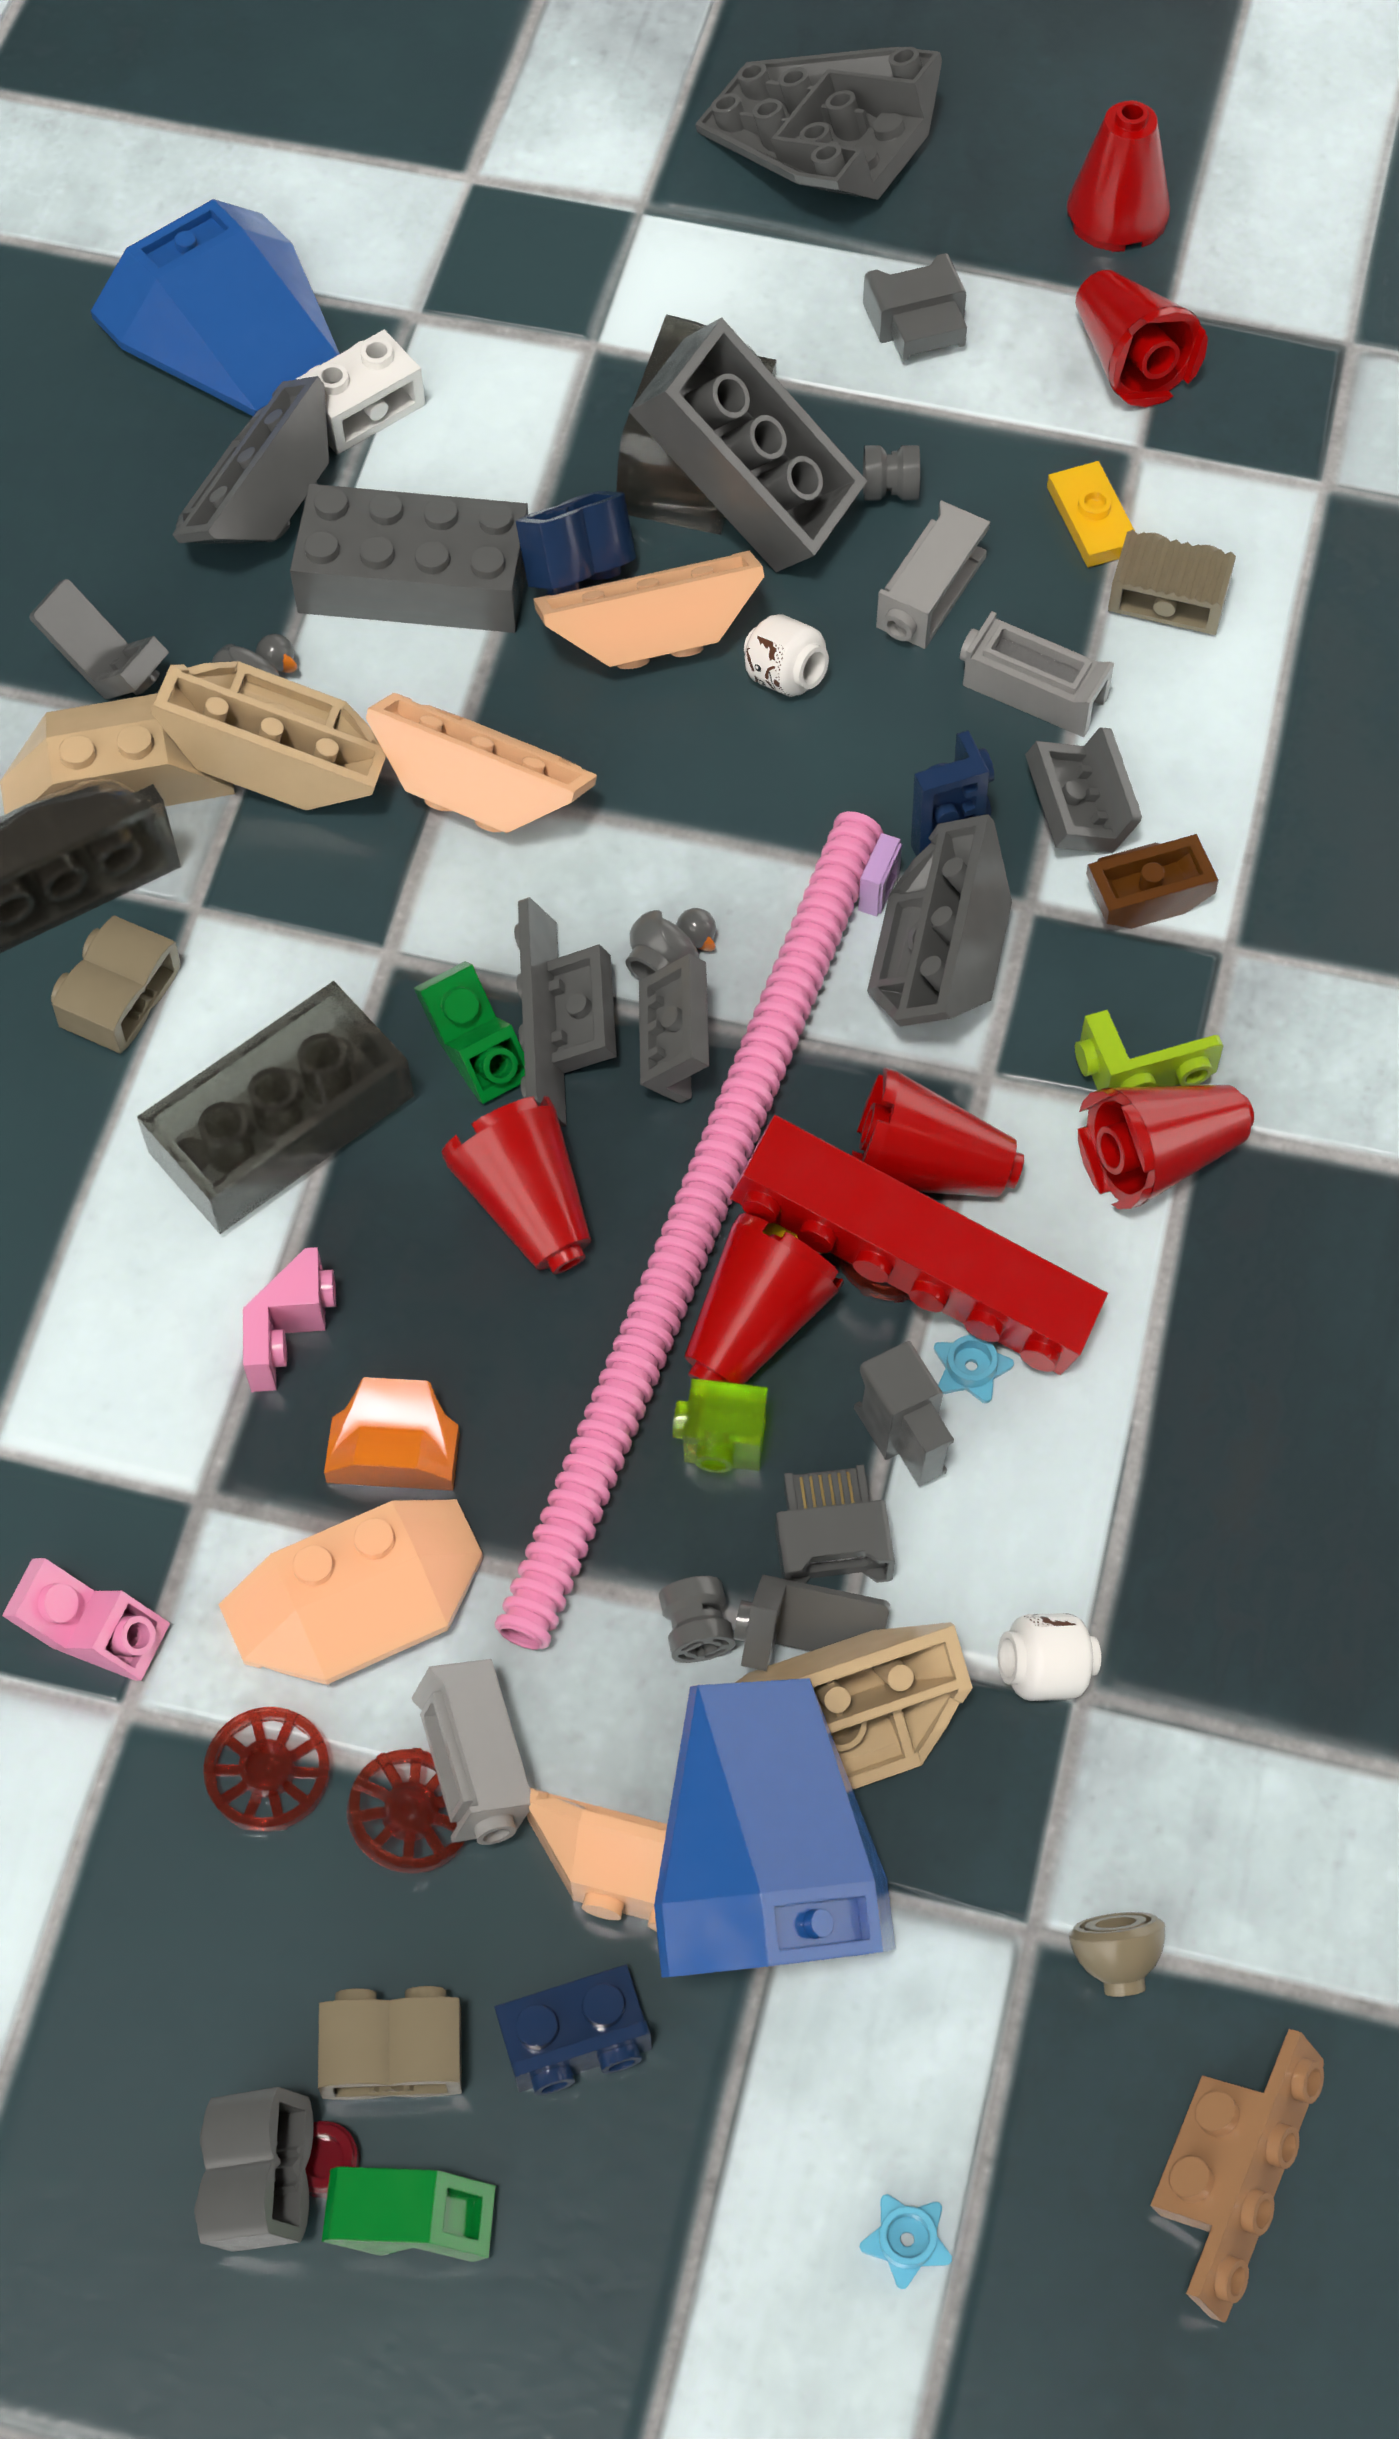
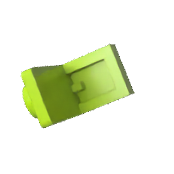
(1106, 1060)

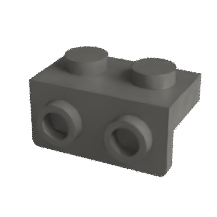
(1085, 792)

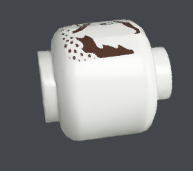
(786, 655)
(1048, 1657)

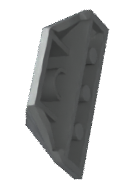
(262, 471)
(944, 927)

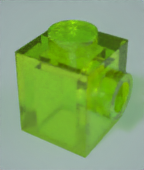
(722, 1425)

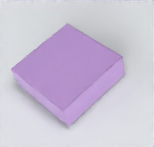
(880, 875)

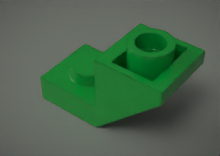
(470, 1033)
(408, 2209)

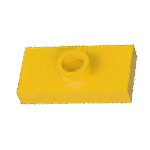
(1090, 512)

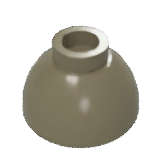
(1119, 1949)

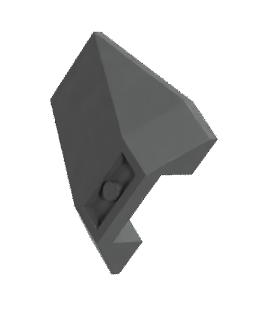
(830, 117)

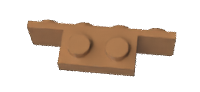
(1231, 2166)

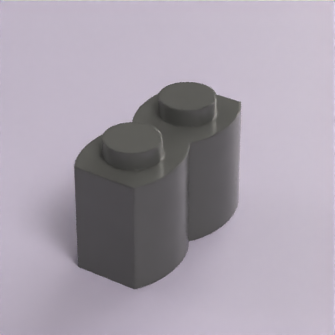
(255, 2170)

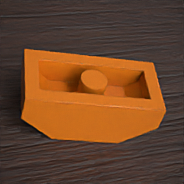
(393, 1438)

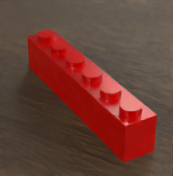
(919, 1247)

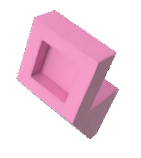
(288, 1304)
(86, 1623)

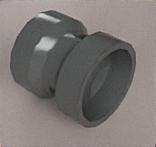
(891, 472)
(696, 1619)

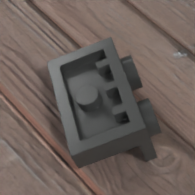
(673, 1027)

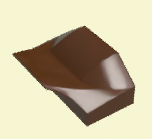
(1152, 882)

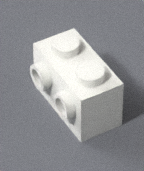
(368, 389)

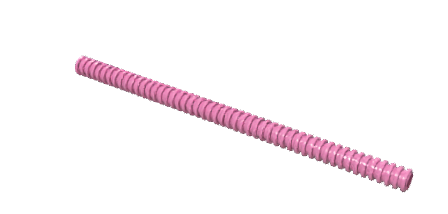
(687, 1238)

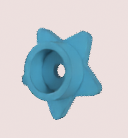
(977, 1381)
(902, 2219)

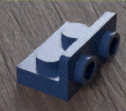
(951, 790)
(574, 2030)

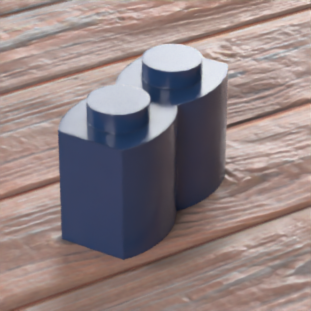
(576, 541)

